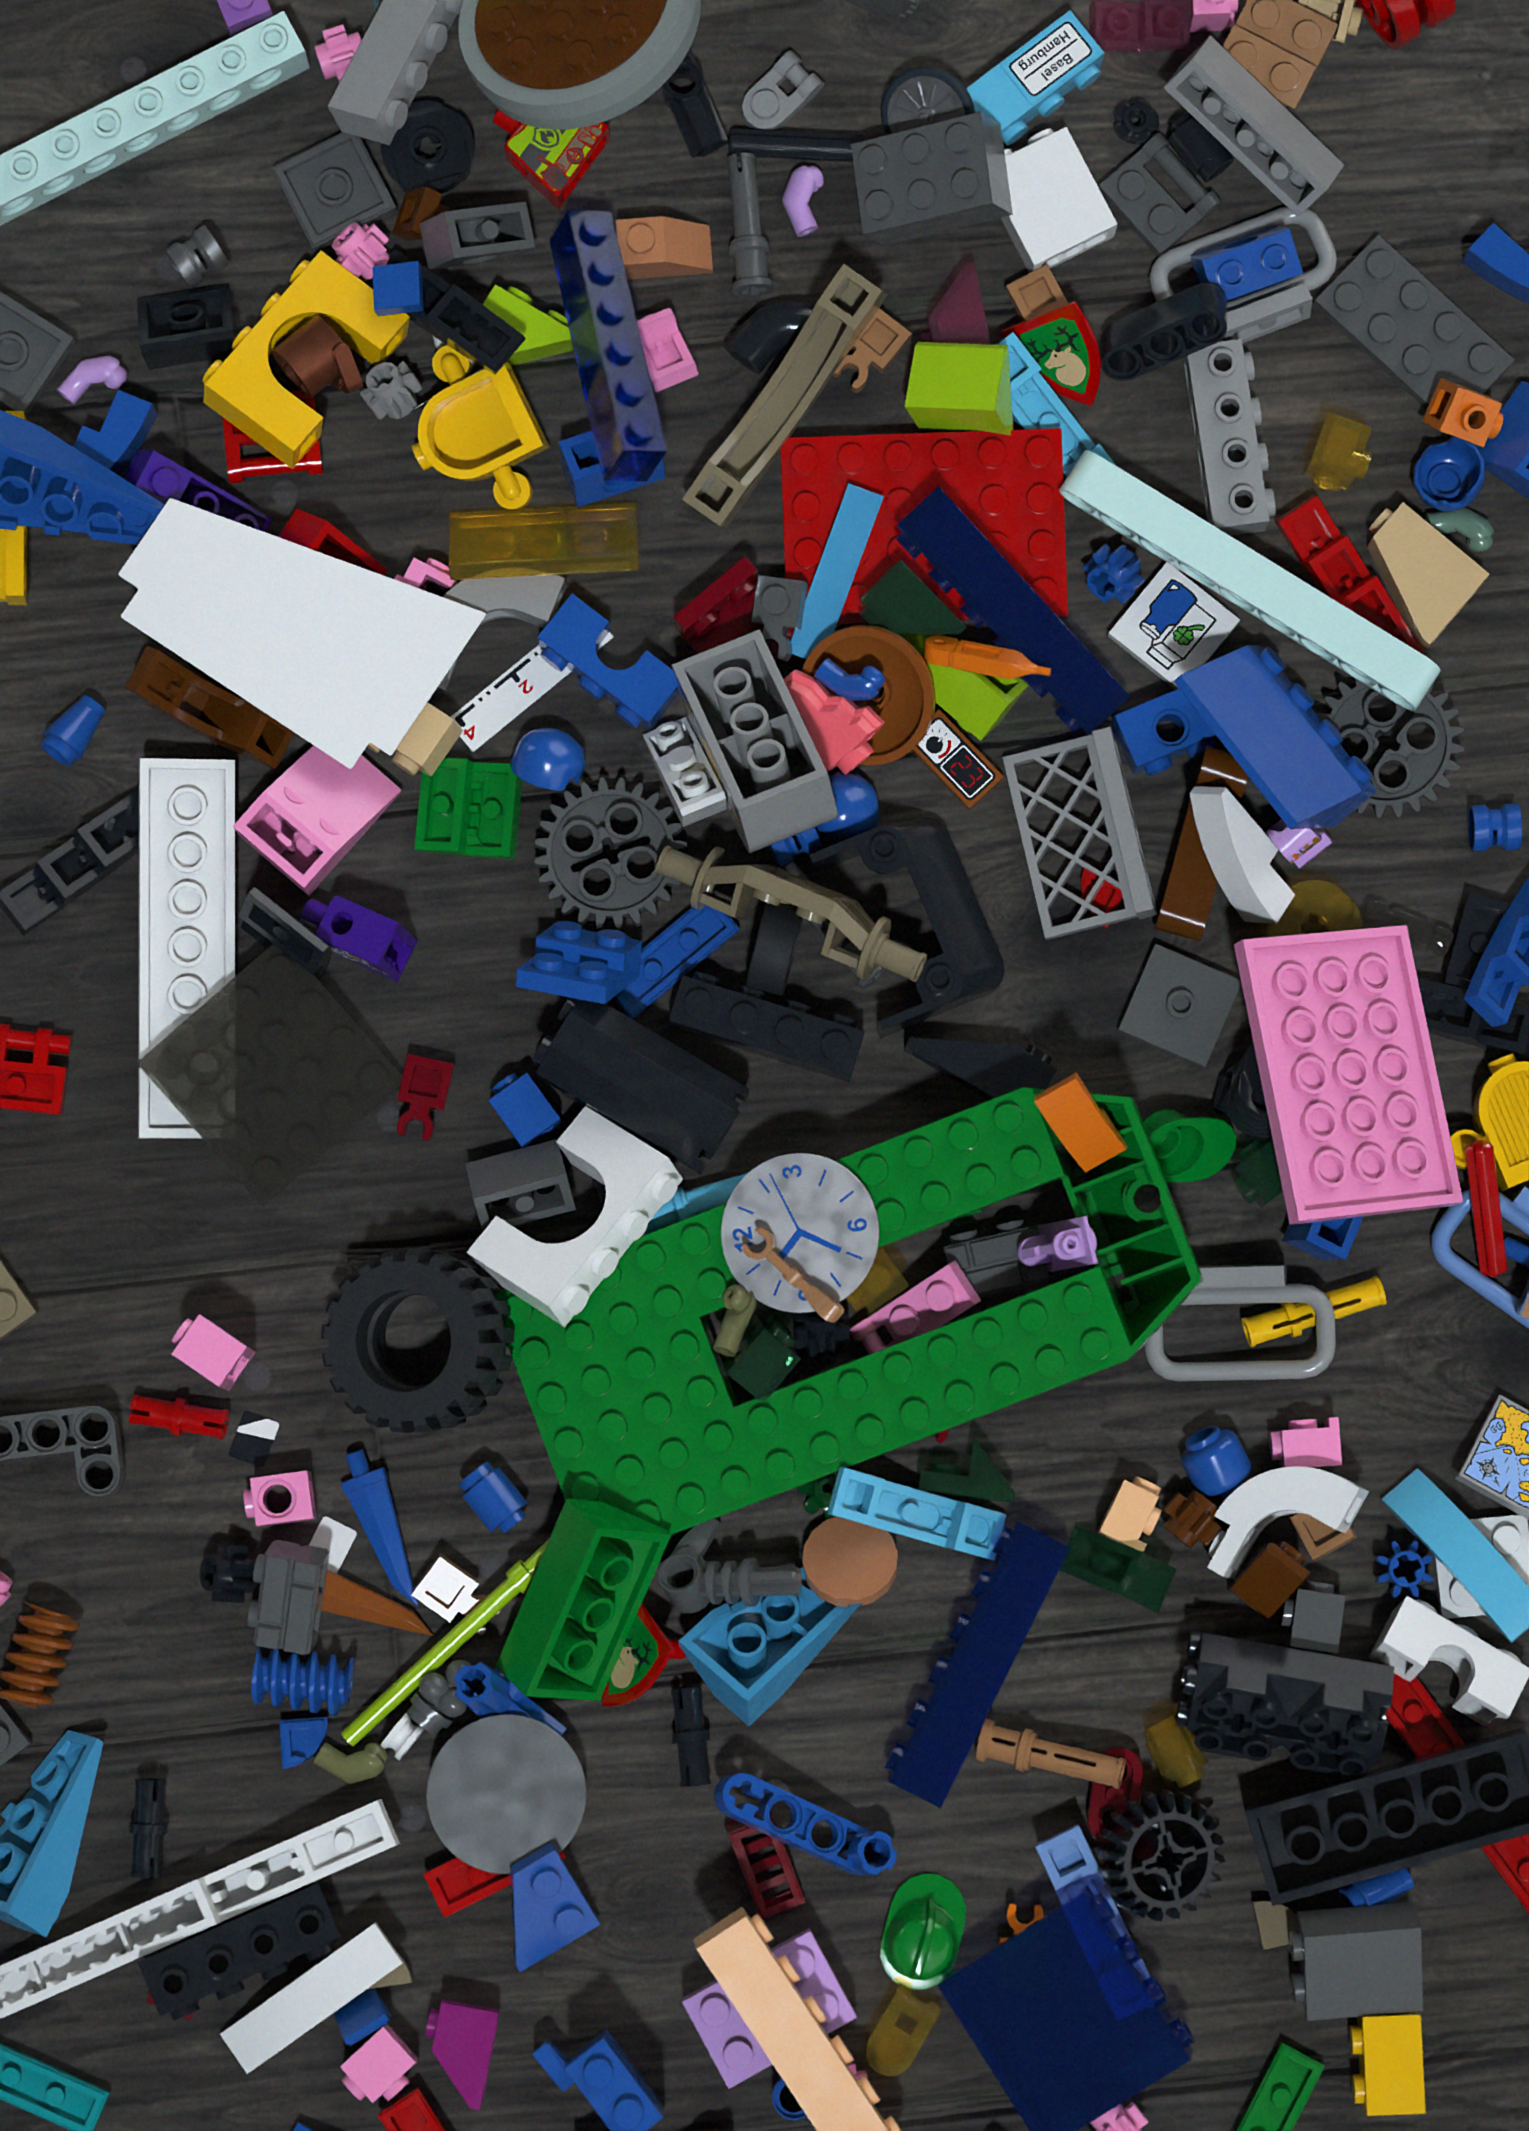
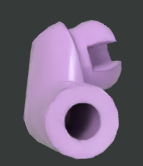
(797, 195)
(90, 372)

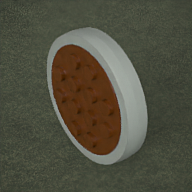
(573, 58)

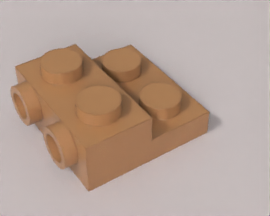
(1280, 46)

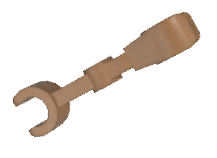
(819, 1300)

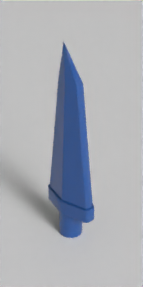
(375, 1510)

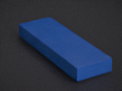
(675, 955)

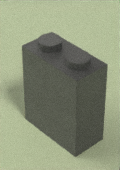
(1358, 1961)

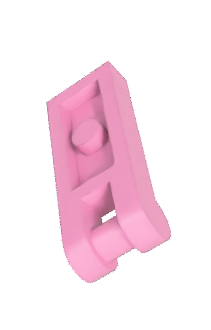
(919, 1309)

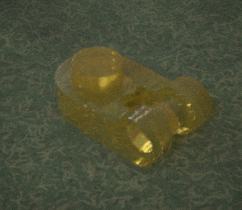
(890, 2047)

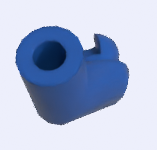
(853, 686)

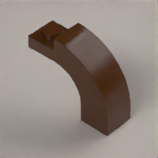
(208, 709)

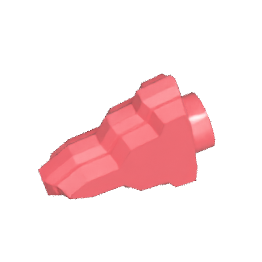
(833, 722)

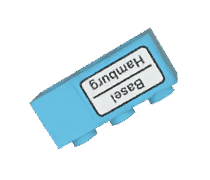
(1038, 76)

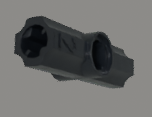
(694, 111)

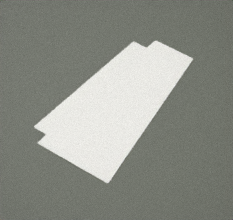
(295, 630)

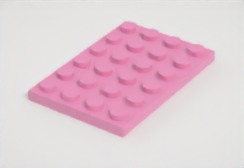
(1348, 1074)

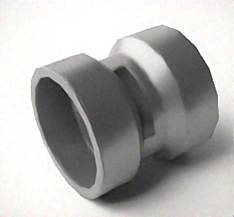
(188, 263)

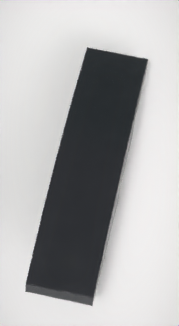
(461, 321)
(74, 866)
(1455, 1019)

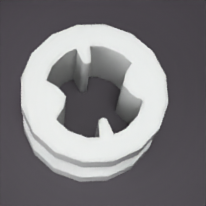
(402, 1736)

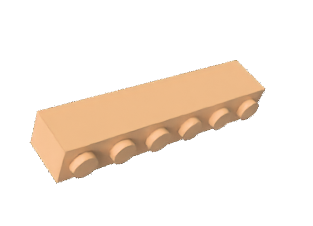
(789, 2026)

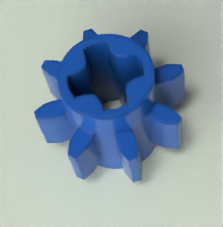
(1113, 573)
(1416, 1575)

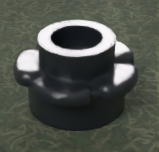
(1135, 133)

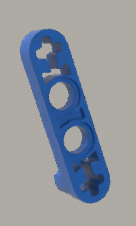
(799, 1829)

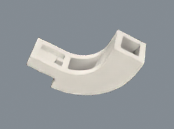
(1277, 1494)

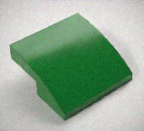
(469, 810)

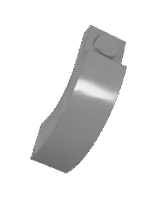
(522, 598)

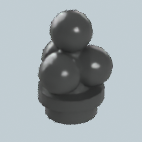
(436, 1699)

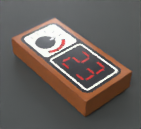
(956, 762)

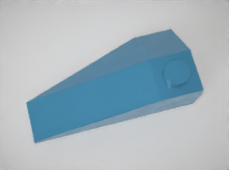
(760, 1650)
(45, 1834)

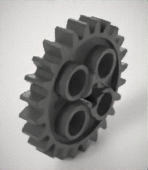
(1422, 767)
(594, 814)

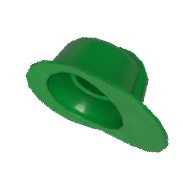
(1189, 1146)
(923, 1931)

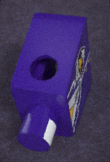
(361, 935)

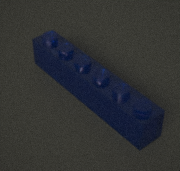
(607, 346)
(1011, 609)
(978, 1663)

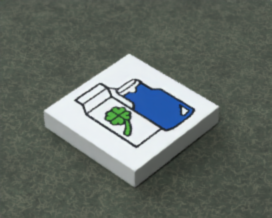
(1173, 626)

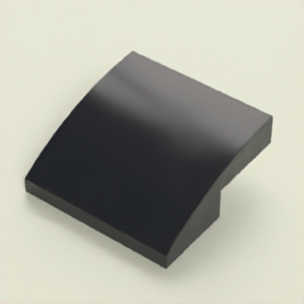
(272, 924)

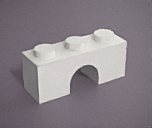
(1487, 1675)

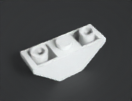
(685, 772)

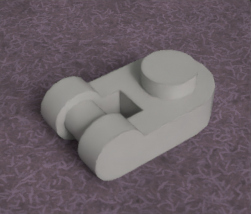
(768, 106)

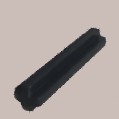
(793, 144)

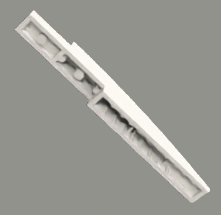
(195, 1907)

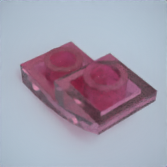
(1141, 26)

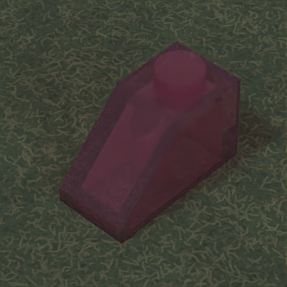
(959, 313)

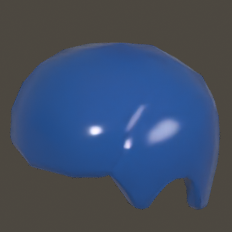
(1449, 474)
(548, 759)
(856, 808)

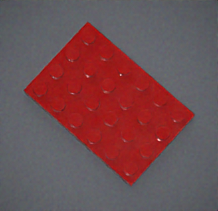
(995, 479)

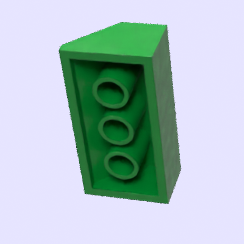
(582, 1601)

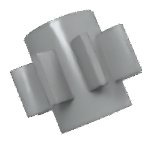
(391, 390)

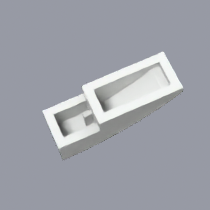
(1239, 855)

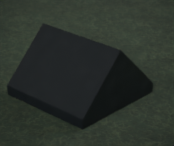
(186, 326)

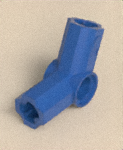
(492, 1694)

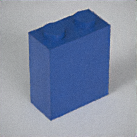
(614, 2085)

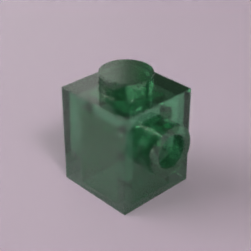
(1258, 1173)

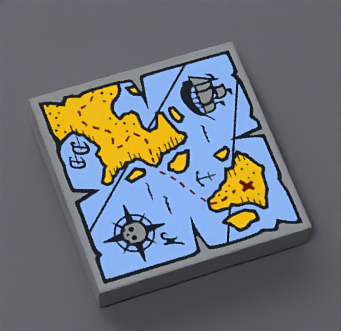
(1500, 1457)

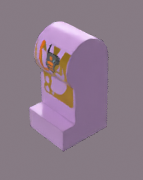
(1299, 844)

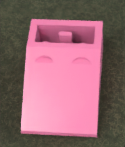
(315, 815)

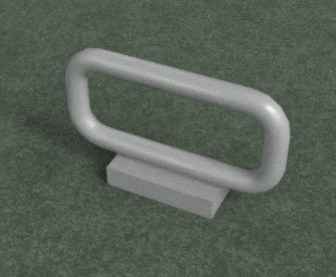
(1271, 306)
(1250, 1286)

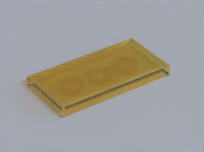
(543, 541)

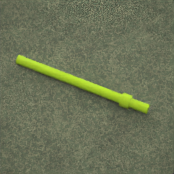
(517, 1581)

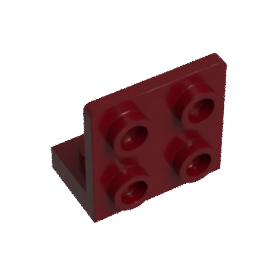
(723, 611)

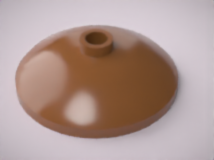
(908, 686)

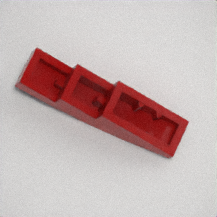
(1339, 569)

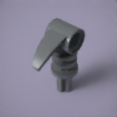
(713, 1582)

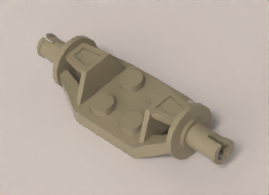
(813, 901)

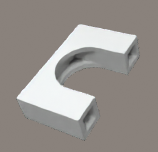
(565, 1274)

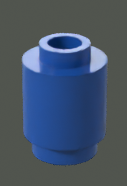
(493, 1498)

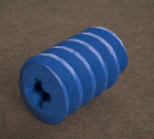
(302, 1681)

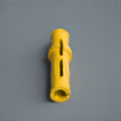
(1295, 1317)

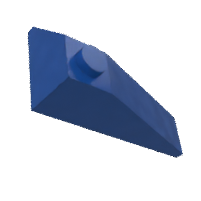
(64, 490)

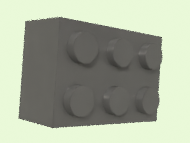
(931, 179)

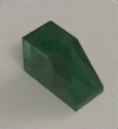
(908, 606)
(1117, 1569)

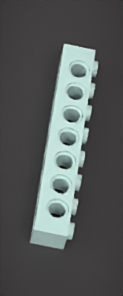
(149, 115)

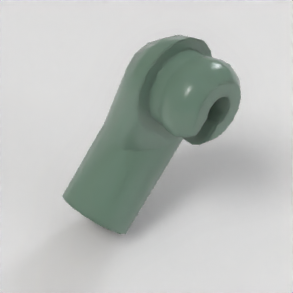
(1466, 523)

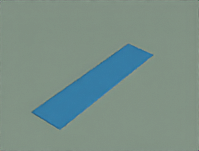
(836, 568)

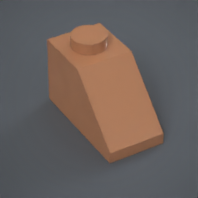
(664, 247)

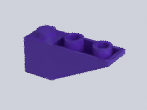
(168, 480)

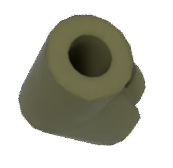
(739, 1311)
(352, 1767)

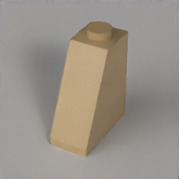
(1422, 572)

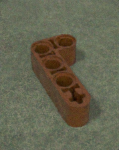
(1190, 877)

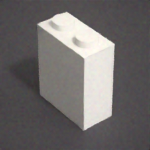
(1054, 201)

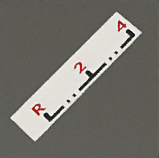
(508, 697)

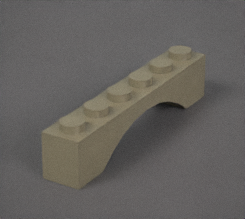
(802, 375)

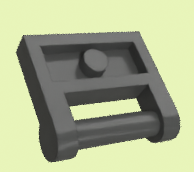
(1148, 206)

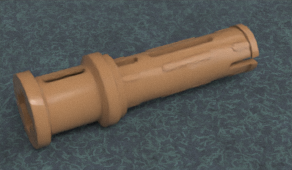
(1028, 1751)

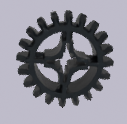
(1173, 1887)

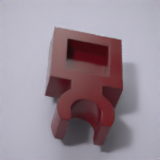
(424, 1087)

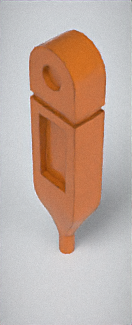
(979, 658)

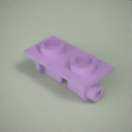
(1060, 1245)

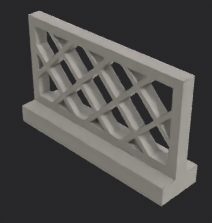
(1119, 822)

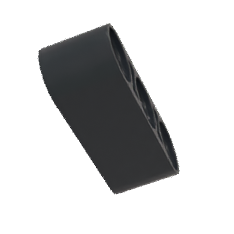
(1180, 316)

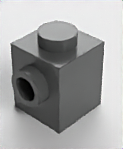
(1313, 1618)

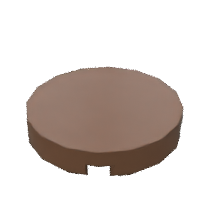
(849, 1562)

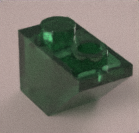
(763, 1357)

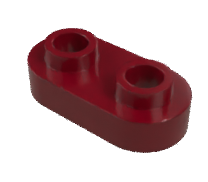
(1109, 1798)

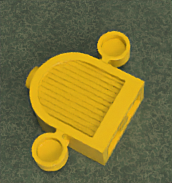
(479, 428)
(1501, 1118)

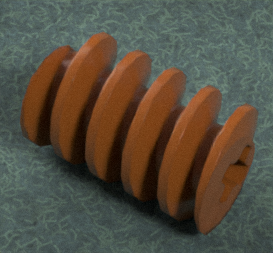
(37, 1656)

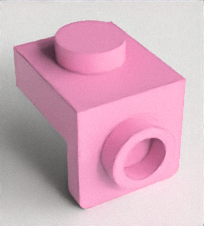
(665, 350)
(422, 574)

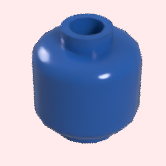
(1215, 1461)

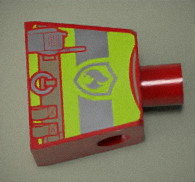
(552, 157)

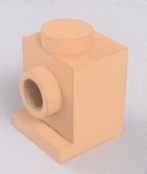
(1131, 1513)

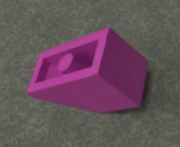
(464, 2045)

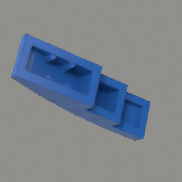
(1503, 964)

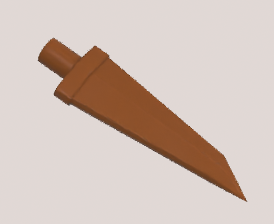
(357, 1602)

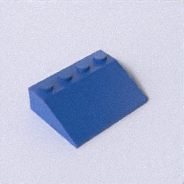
(1278, 737)

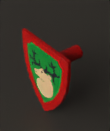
(1064, 350)
(640, 1661)

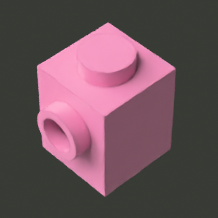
(379, 2066)

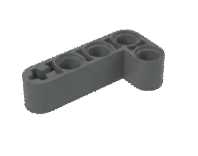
(71, 1441)

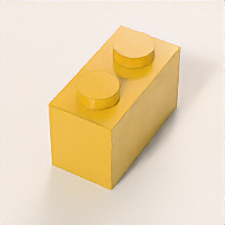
(1389, 2064)

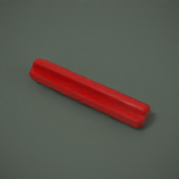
(1486, 1208)

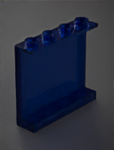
(1068, 2016)

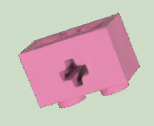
(211, 1351)

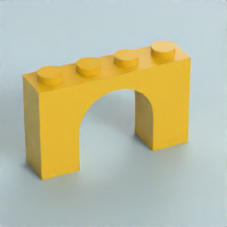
(244, 385)

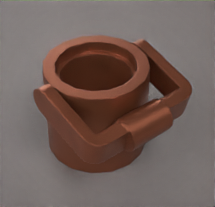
(317, 358)

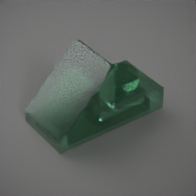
(981, 1482)

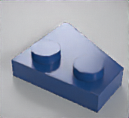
(546, 1907)

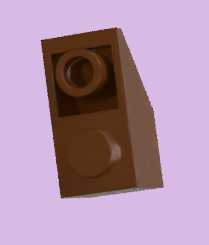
(1269, 1577)

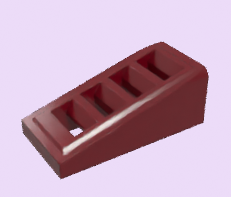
(780, 1901)

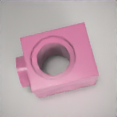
(302, 1503)

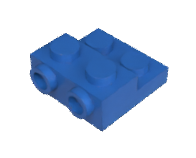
(581, 963)

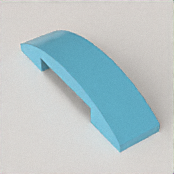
(1040, 408)
(915, 1513)
(1462, 1552)

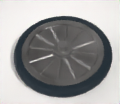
(923, 98)

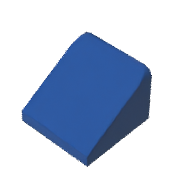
(362, 2016)

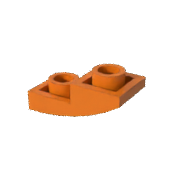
(1080, 1123)

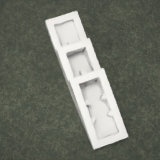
(311, 1998)

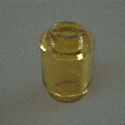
(1175, 1752)

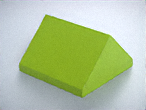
(960, 388)

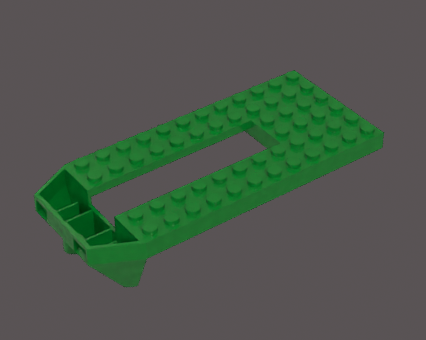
(642, 1399)

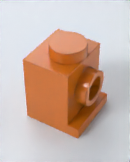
(1452, 407)

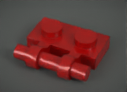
(35, 1085)

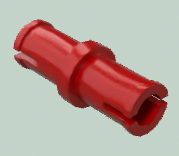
(179, 1416)

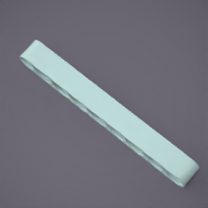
(1250, 580)

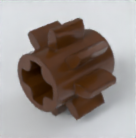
(1191, 1519)

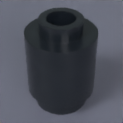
(1199, 148)

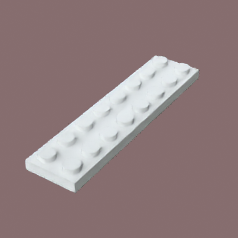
(182, 909)

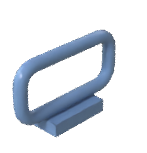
(1514, 1211)

